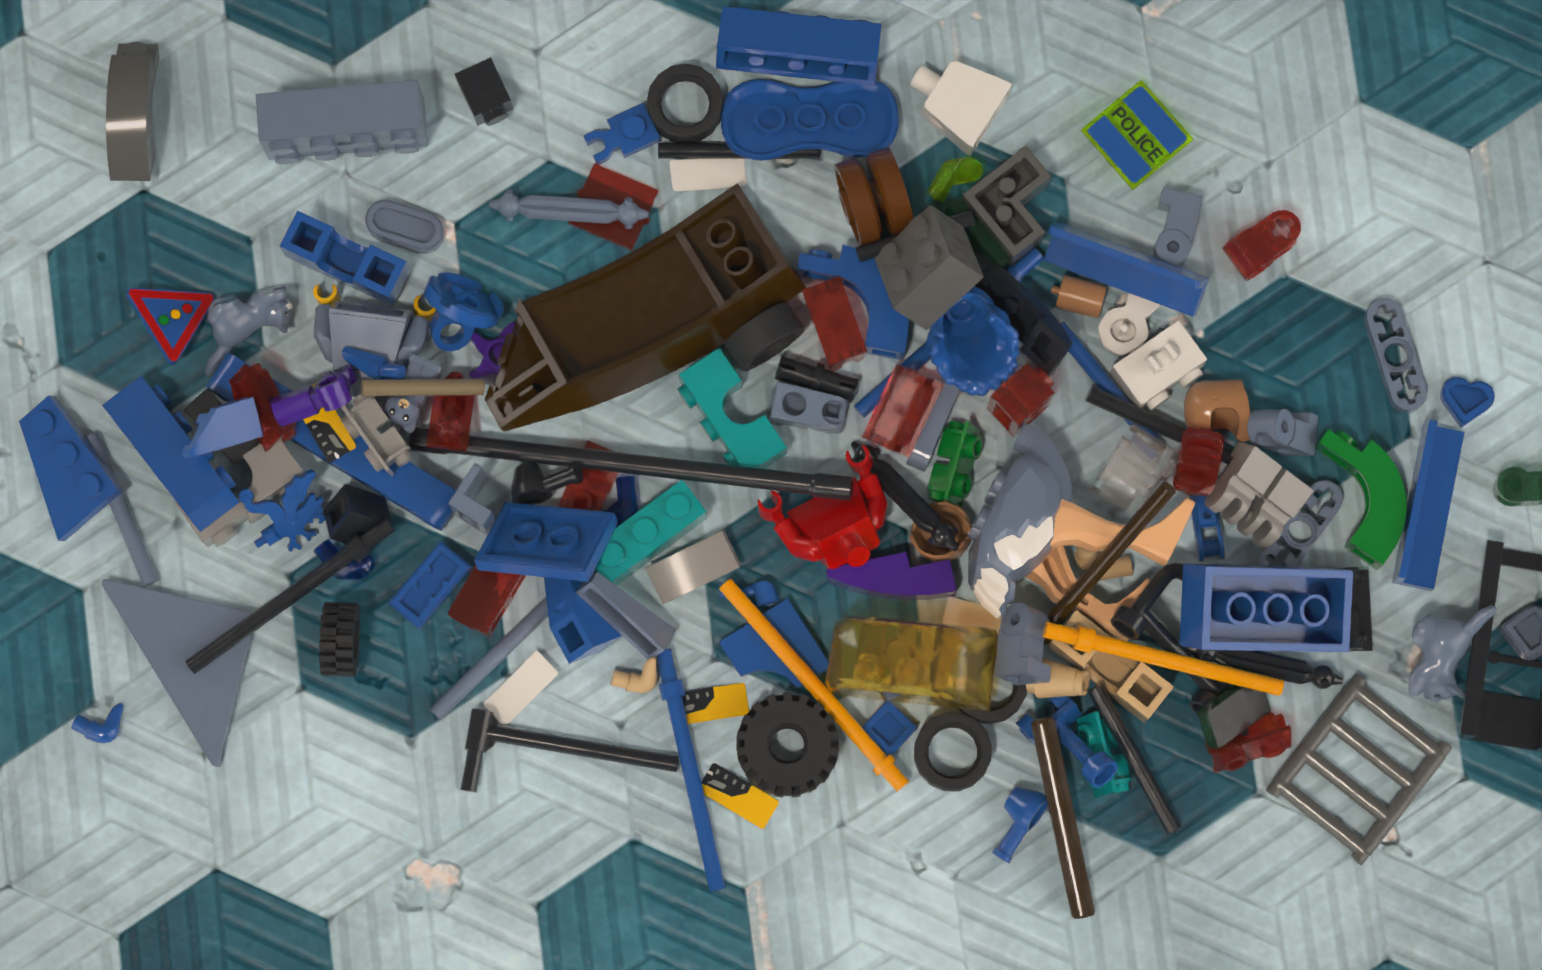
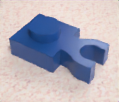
(628, 131)

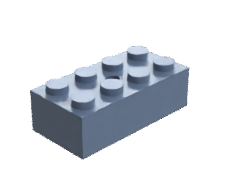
(342, 121)

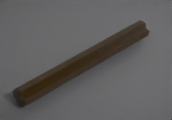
(1062, 817)

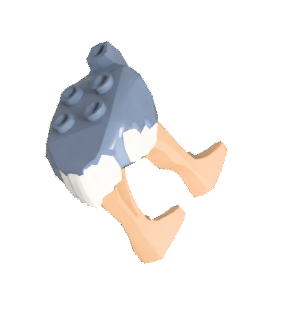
(1032, 523)

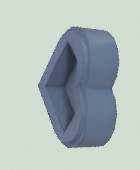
(1525, 633)

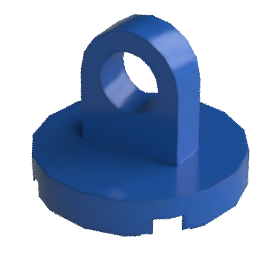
(460, 303)

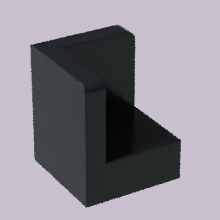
(354, 512)

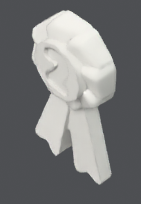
(1125, 327)

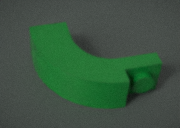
(1382, 493)

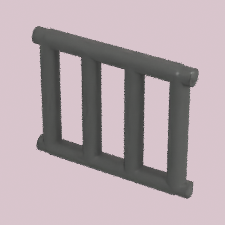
(1410, 783)

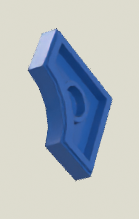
(752, 654)

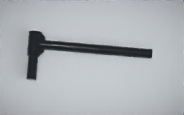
(484, 732)

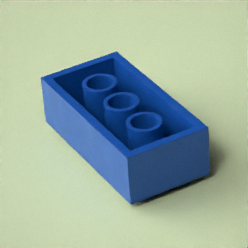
(1265, 608)

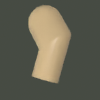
(1120, 568)

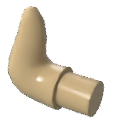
(637, 682)

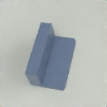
(463, 501)

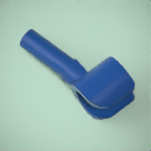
(763, 591)

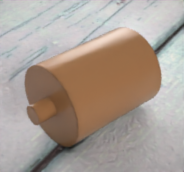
(1079, 296)

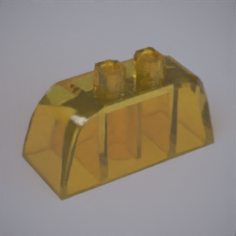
(912, 662)

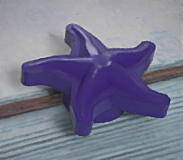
(490, 352)

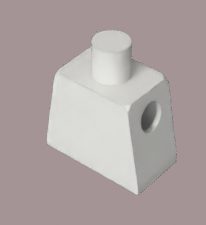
(961, 102)

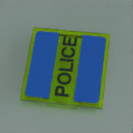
(1137, 135)

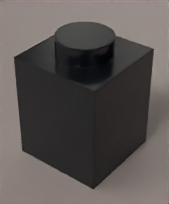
(484, 93)

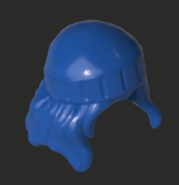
(974, 344)

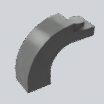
(130, 111)

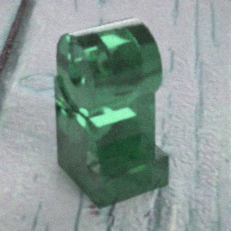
(1518, 487)

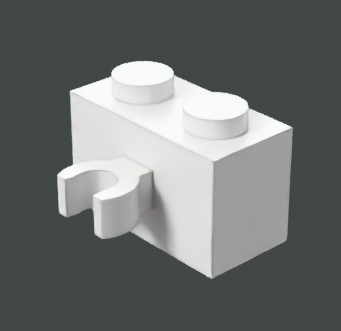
(1159, 366)

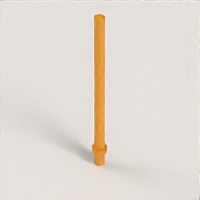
(883, 763)

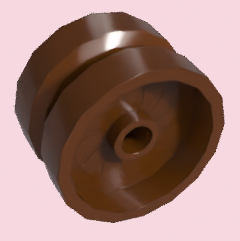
(868, 199)

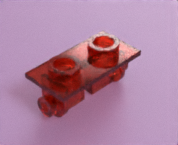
(257, 383)
(450, 420)
(1265, 739)

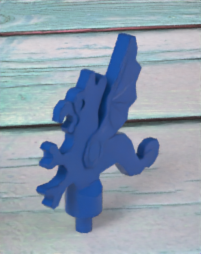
(292, 519)

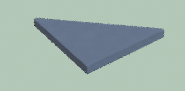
(170, 633)

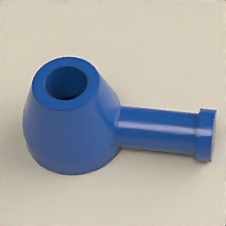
(1025, 809)

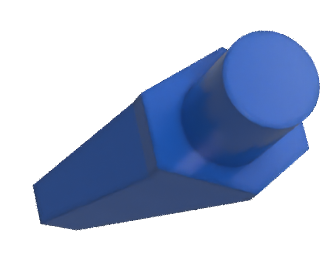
(373, 365)

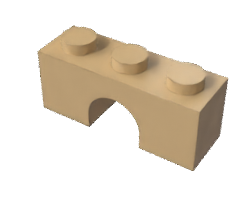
(1124, 679)

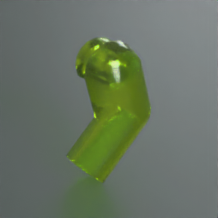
(952, 173)

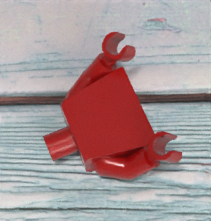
(832, 528)

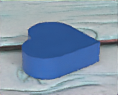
(1465, 399)

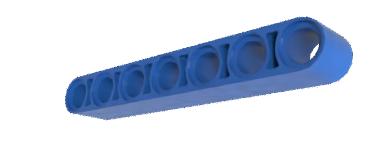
(408, 488)

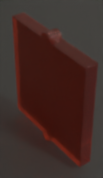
(612, 186)

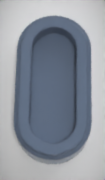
(404, 226)

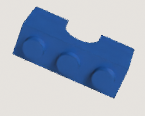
(341, 259)

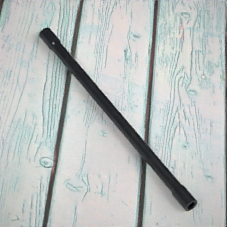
(817, 484)

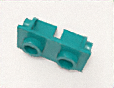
(1098, 738)

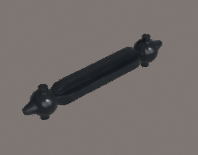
(908, 499)
(1272, 665)

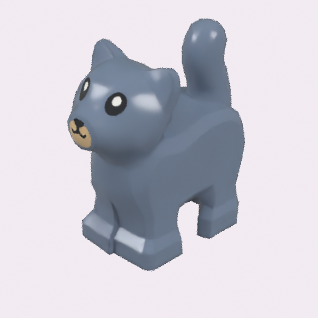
(405, 410)

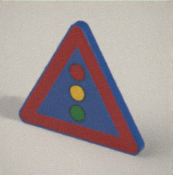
(170, 316)

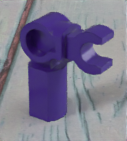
(328, 393)

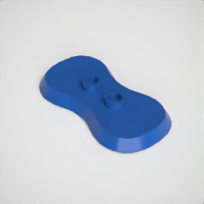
(775, 119)

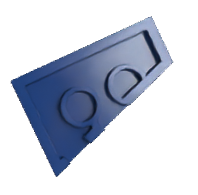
(67, 468)

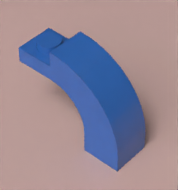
(887, 327)

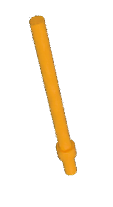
(1086, 640)

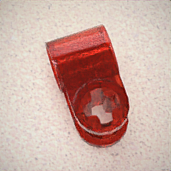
(1258, 247)

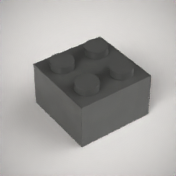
(928, 267)

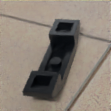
(1038, 329)

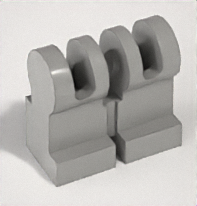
(1258, 476)

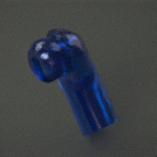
(626, 502)
(353, 571)

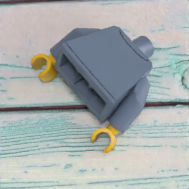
(367, 329)

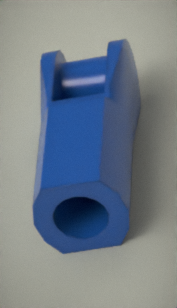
(1202, 520)

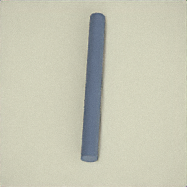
(126, 523)
(490, 660)

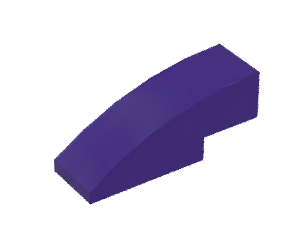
(894, 579)

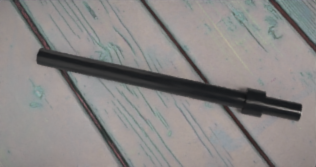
(355, 550)

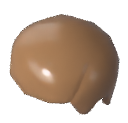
(953, 516)

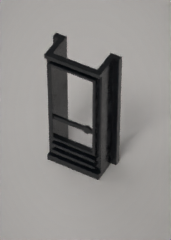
(1493, 716)

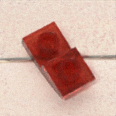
(593, 490)

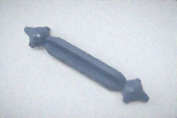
(569, 209)

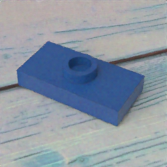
(430, 585)

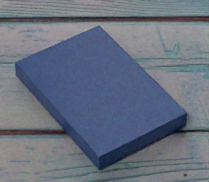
(546, 541)

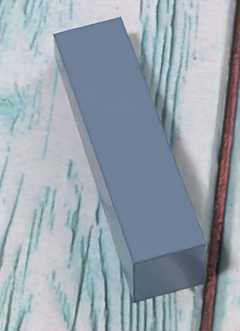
(627, 616)

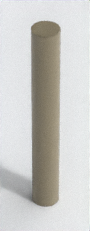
(422, 387)

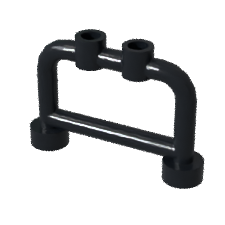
(1137, 618)

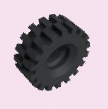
(783, 776)

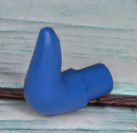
(100, 732)

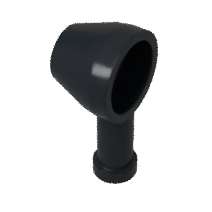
(534, 487)

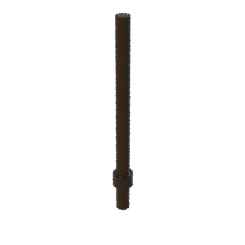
(1111, 554)

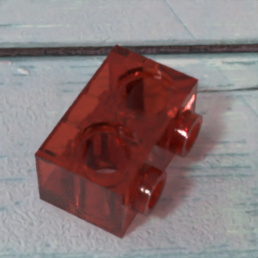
(1021, 399)

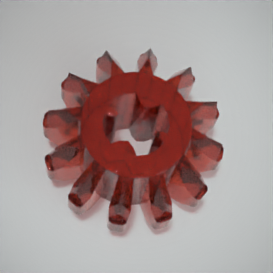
(1198, 461)

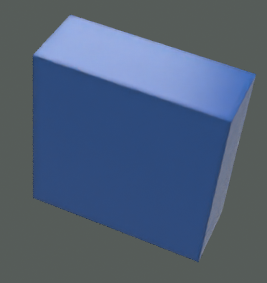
(889, 728)

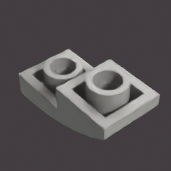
(693, 567)

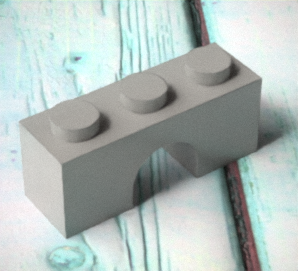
(270, 473)

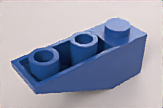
(574, 622)

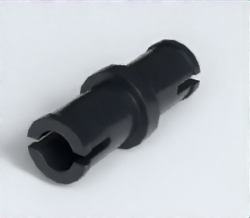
(816, 378)

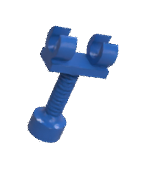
(1097, 767)

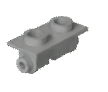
(383, 448)

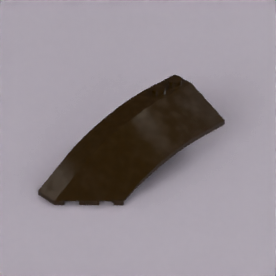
(641, 314)

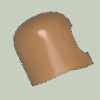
(1218, 406)

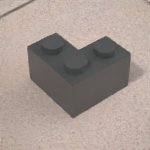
(1001, 199)

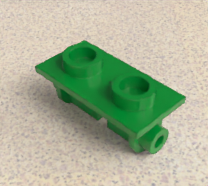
(962, 446)

